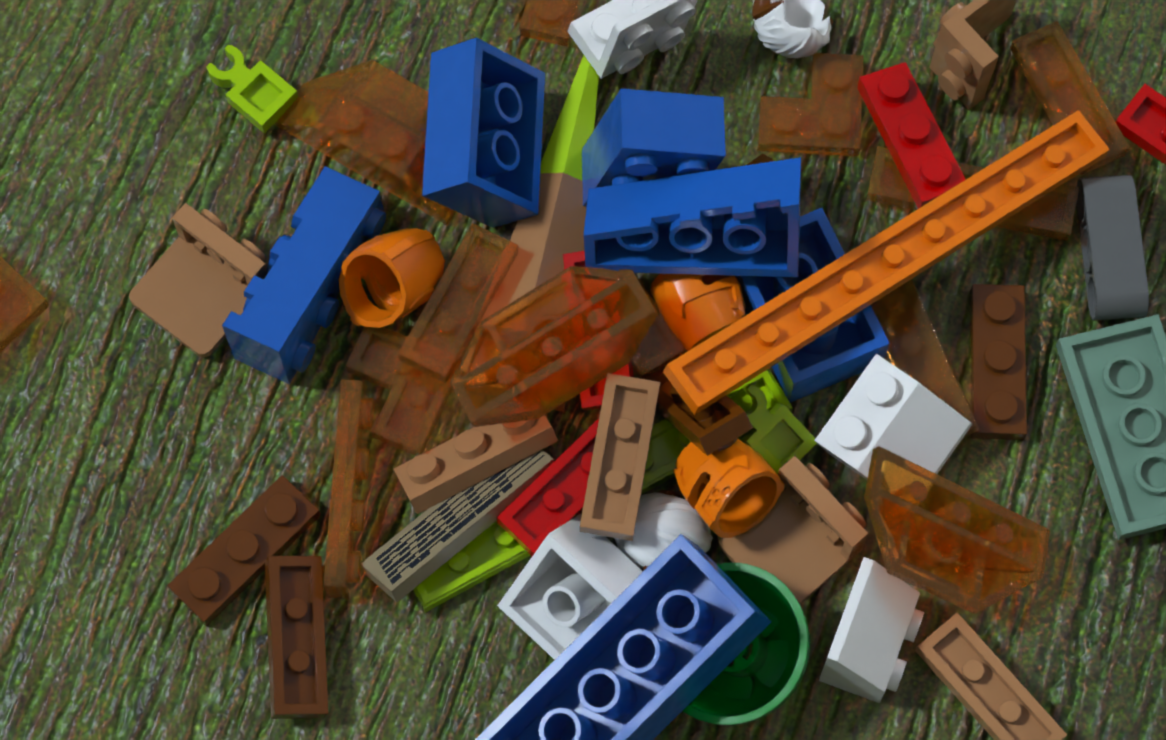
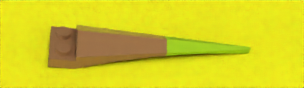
(561, 211)

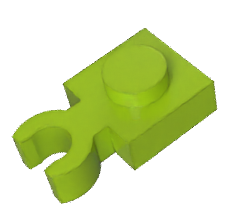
(254, 93)
(775, 432)

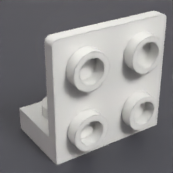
(627, 30)

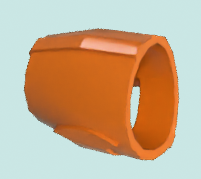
(398, 274)
(698, 304)
(728, 487)

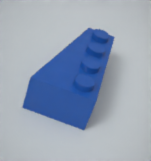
(699, 223)
(303, 277)

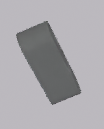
(1112, 248)

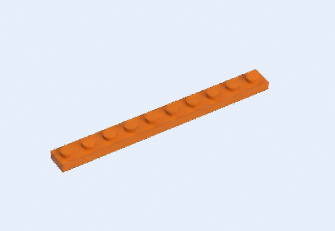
(884, 262)

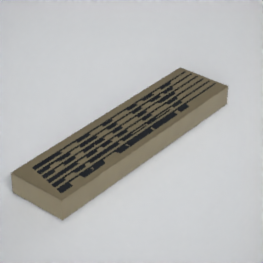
(448, 528)

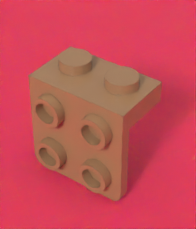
(960, 53)
(198, 281)
(803, 535)

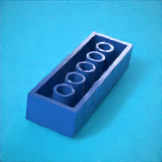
(639, 656)

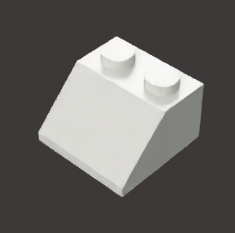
(892, 413)
(567, 586)
(871, 634)

